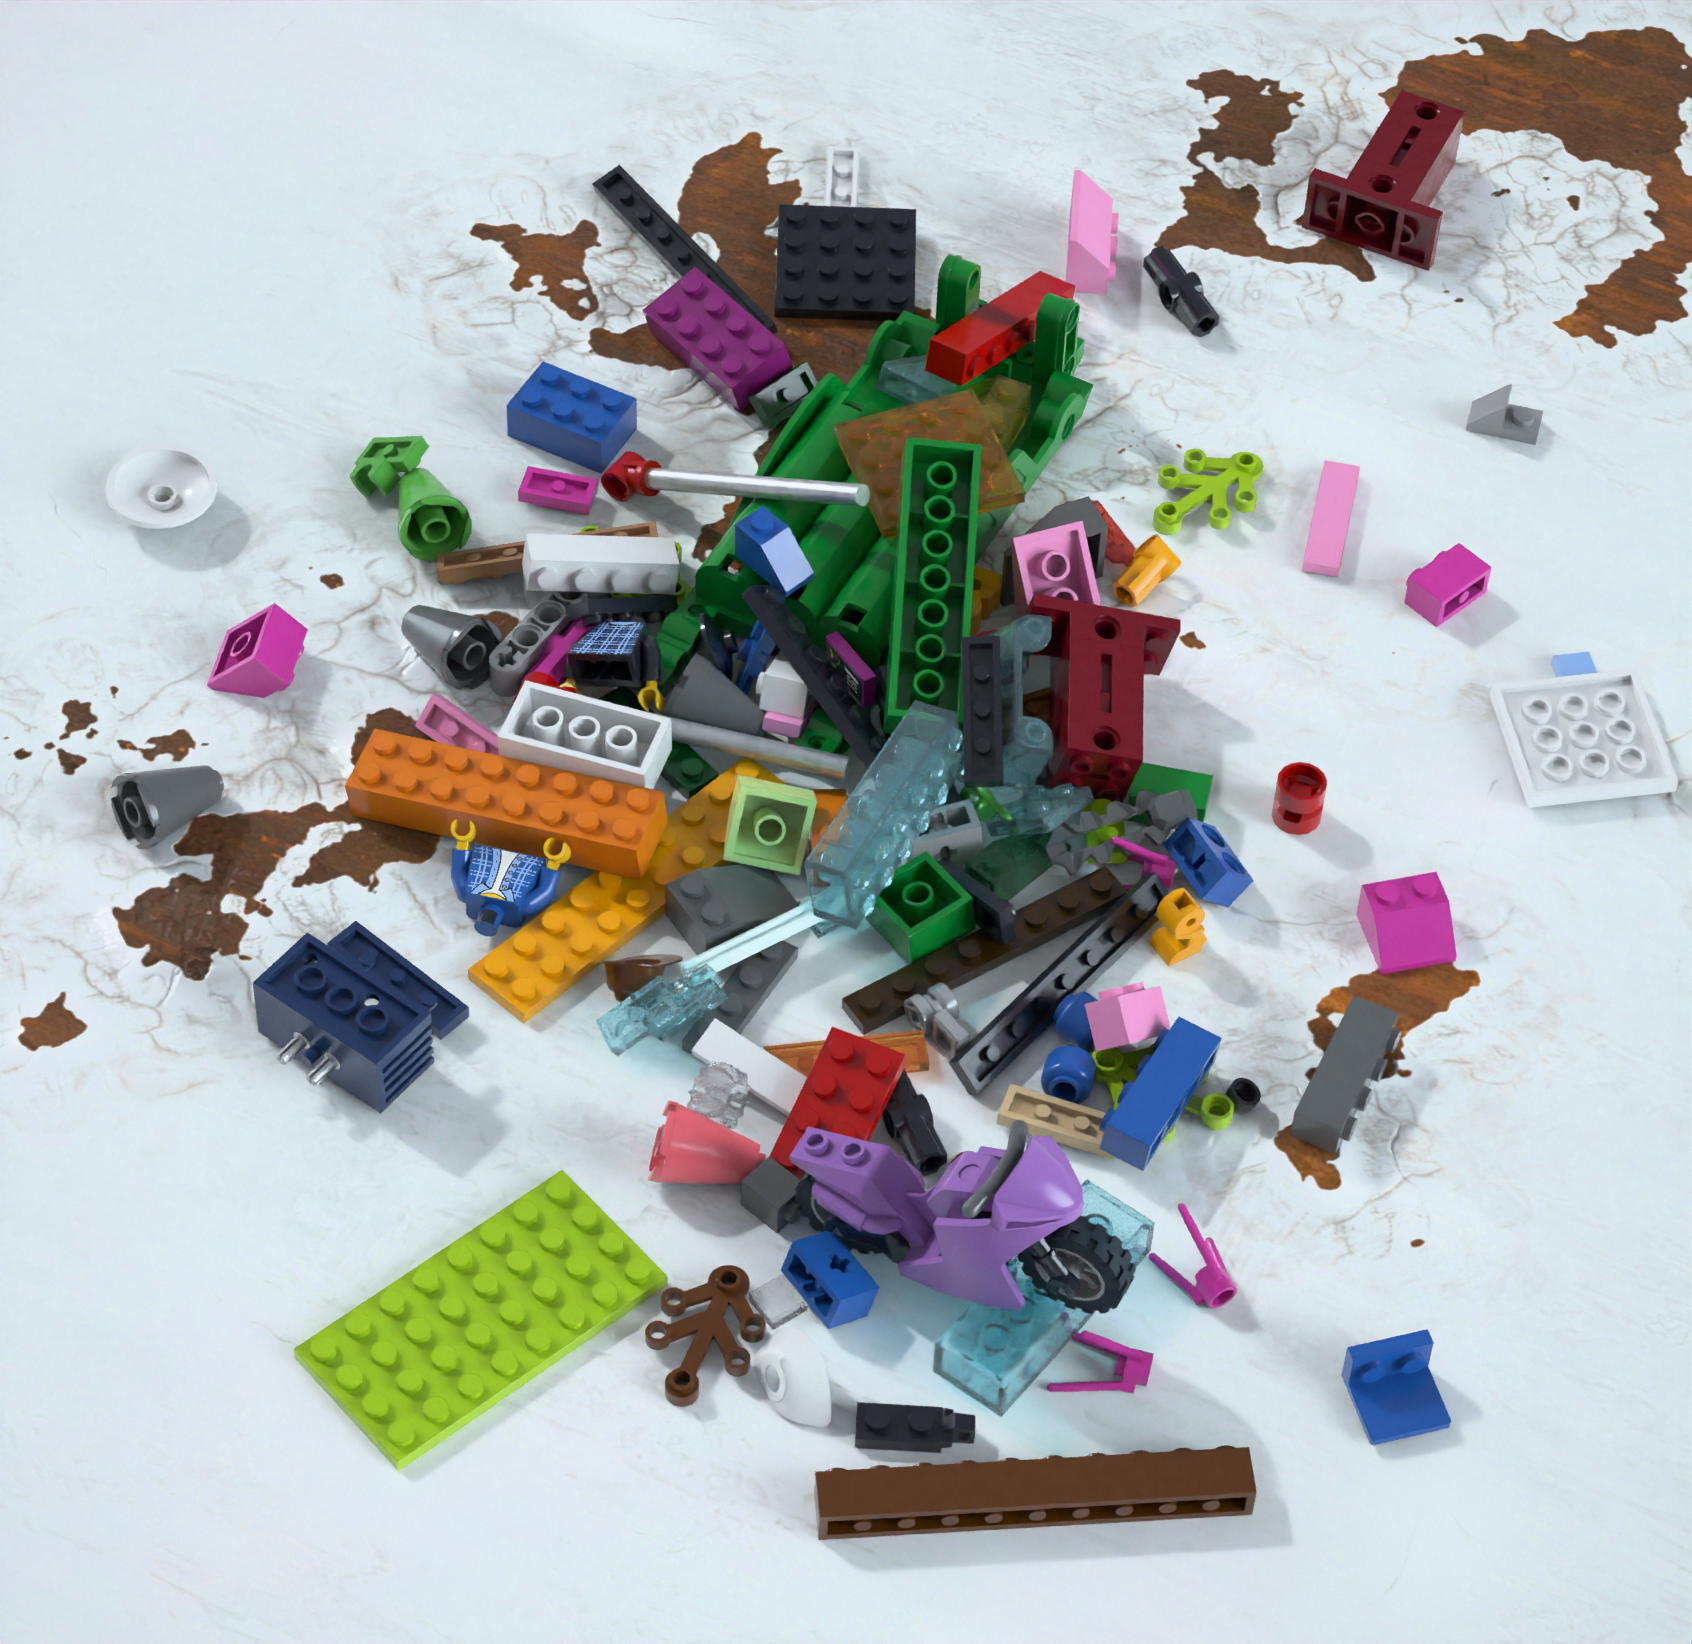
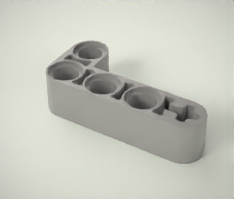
(525, 643)

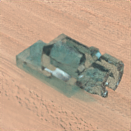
(662, 1008)

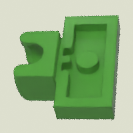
(383, 460)

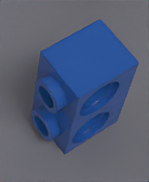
(1208, 862)

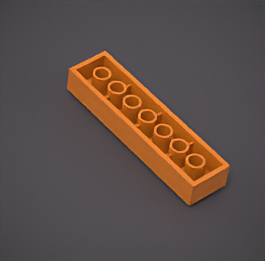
(508, 801)

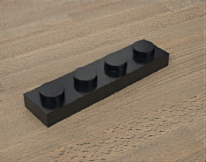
(982, 712)

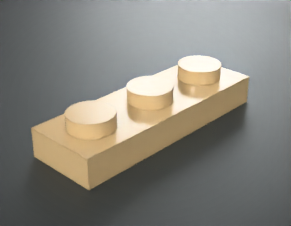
(1054, 1117)

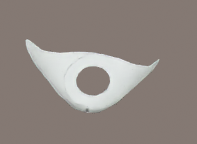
(802, 1376)

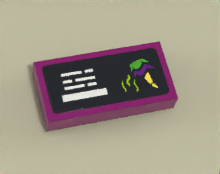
(852, 669)

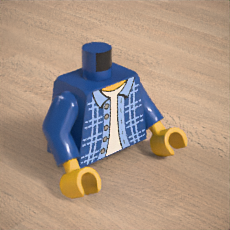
(503, 884)

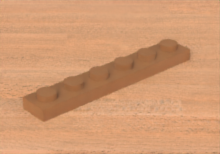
(504, 559)

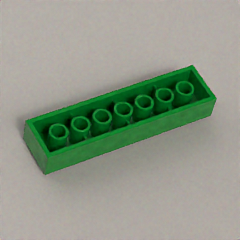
(932, 576)

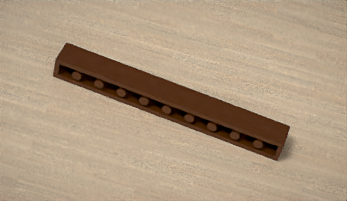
(1034, 1492)

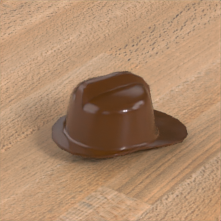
(632, 973)

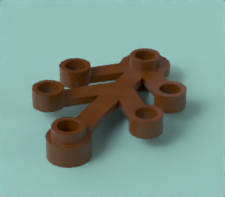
(707, 1326)

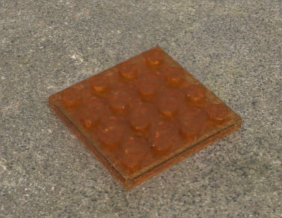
(877, 441)

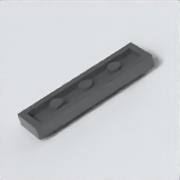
(748, 990)

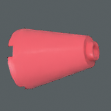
(700, 1150)

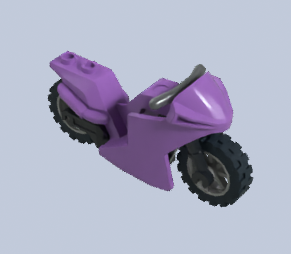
(969, 1222)

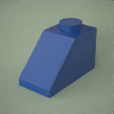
(772, 551)

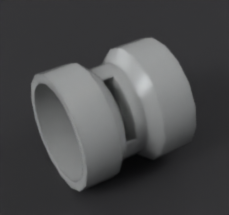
(921, 1009)

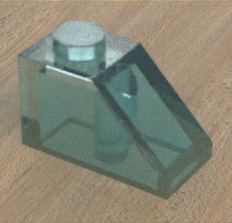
(910, 382)

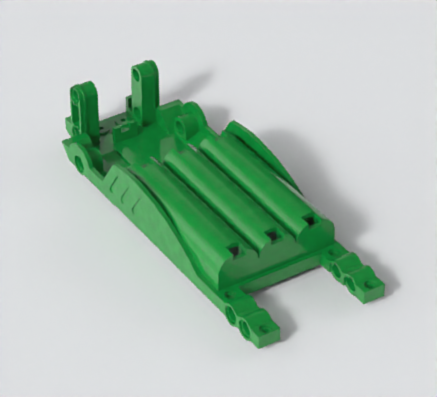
(844, 542)

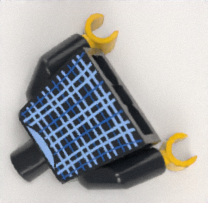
(617, 657)

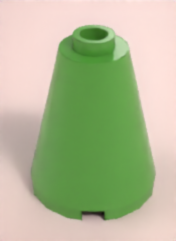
(430, 516)

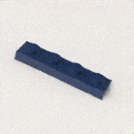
(401, 976)

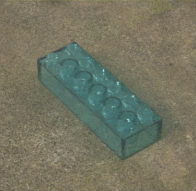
(885, 815)
(1002, 1351)

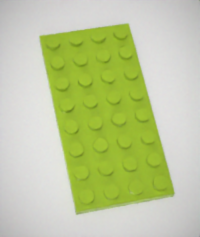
(480, 1319)

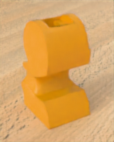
(985, 596)
(1182, 927)

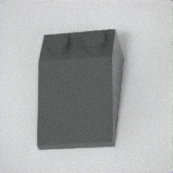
(1066, 513)
(723, 903)

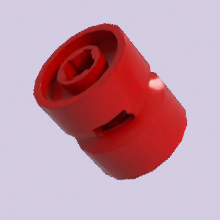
(1299, 798)

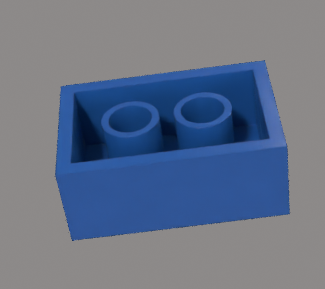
(572, 417)

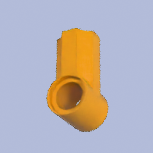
(1151, 565)

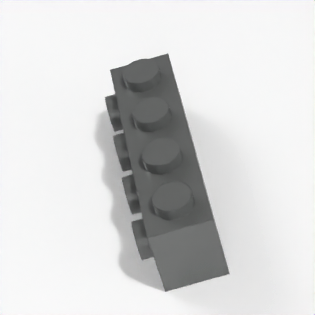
(1345, 1074)

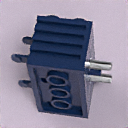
(317, 1013)

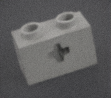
(951, 834)

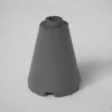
(452, 643)
(713, 700)
(162, 801)

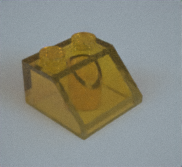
(1005, 405)

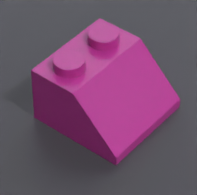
(259, 654)
(1407, 922)

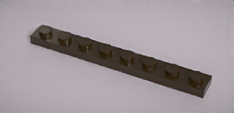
(981, 952)

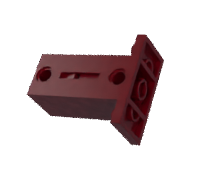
(1392, 184)
(1099, 690)

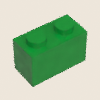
(1166, 779)

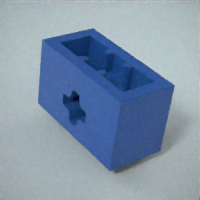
(829, 1279)

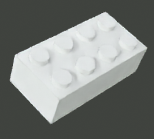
(585, 736)

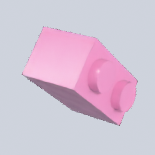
(1126, 1015)

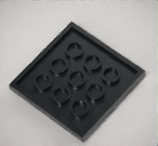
(845, 262)

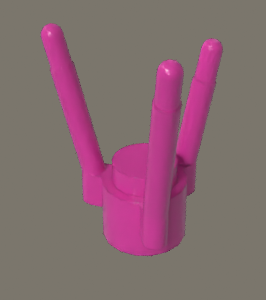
(1151, 861)
(1213, 1281)
(1131, 1365)

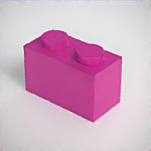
(1447, 584)

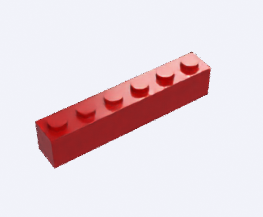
(992, 330)

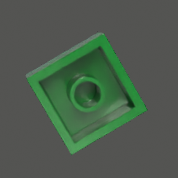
(922, 909)

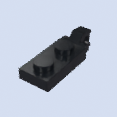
(911, 1427)

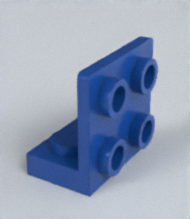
(1395, 1387)

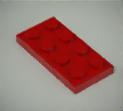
(842, 1092)

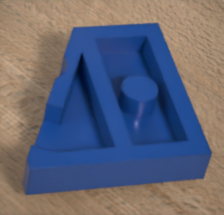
(754, 656)

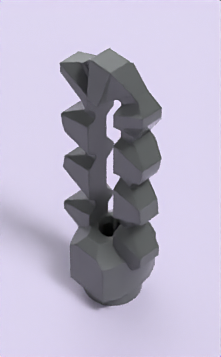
(1163, 813)

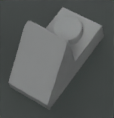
(1497, 418)

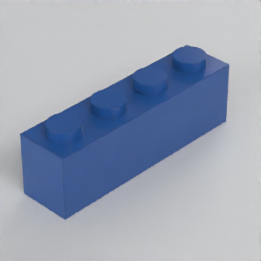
(1159, 1093)

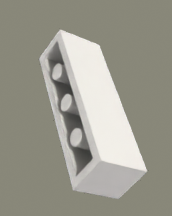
(600, 564)

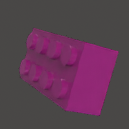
(717, 338)

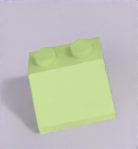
(769, 824)

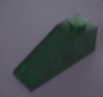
(1011, 863)

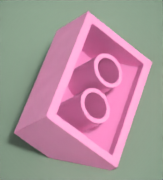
(1090, 237)

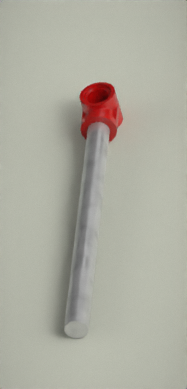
(646, 477)
(738, 743)

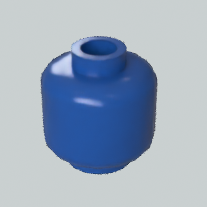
(1073, 1022)
(1069, 1074)

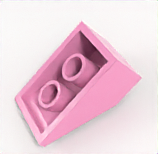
(1053, 565)

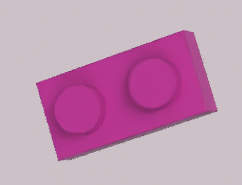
(558, 490)

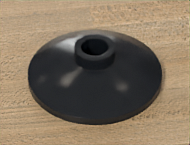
(718, 644)

